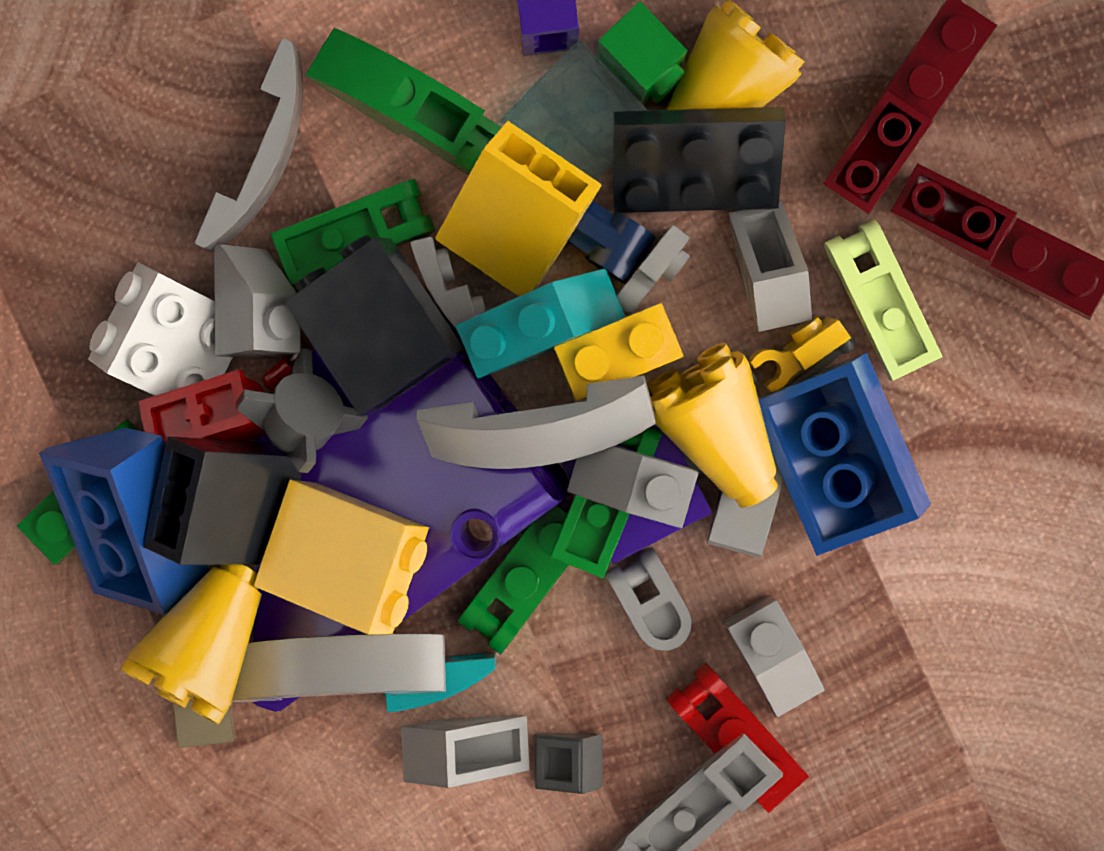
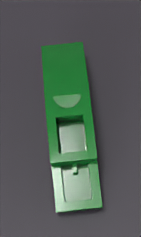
(403, 99)

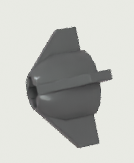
(300, 413)

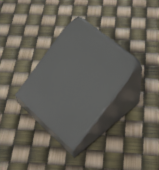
(569, 762)

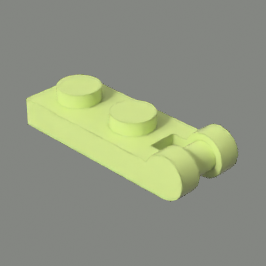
(883, 301)

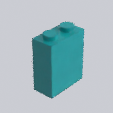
(539, 322)

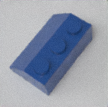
(843, 455)
(107, 501)

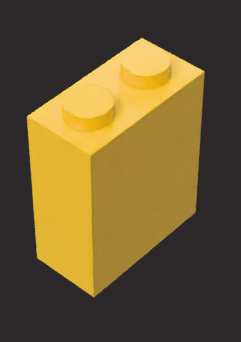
(517, 210)
(618, 350)
(342, 558)

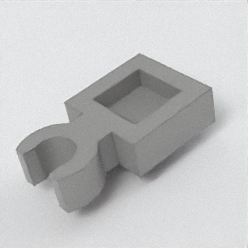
(663, 261)

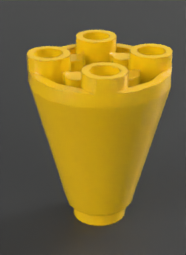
(734, 65)
(718, 423)
(200, 643)

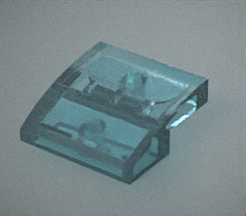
(574, 110)

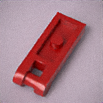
(729, 722)

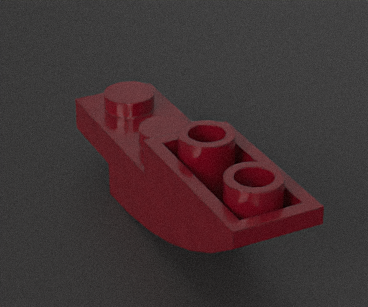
(909, 104)
(1000, 242)

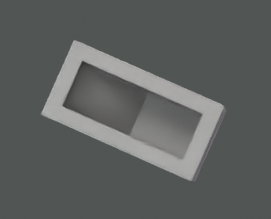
(771, 267)
(252, 306)
(635, 484)
(774, 655)
(464, 750)

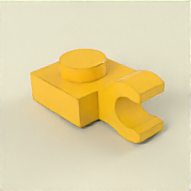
(810, 344)

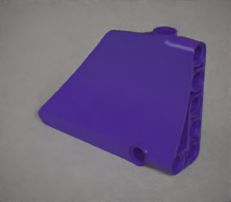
(394, 470)

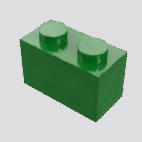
(643, 55)

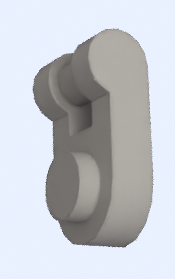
(661, 619)

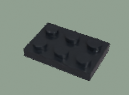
(697, 159)

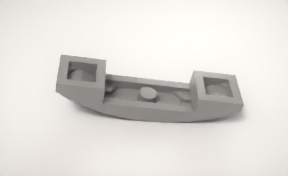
(284, 85)
(542, 435)
(342, 666)
(704, 800)

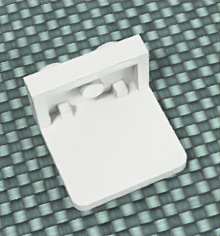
(157, 334)

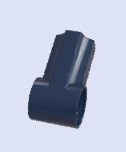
(611, 241)

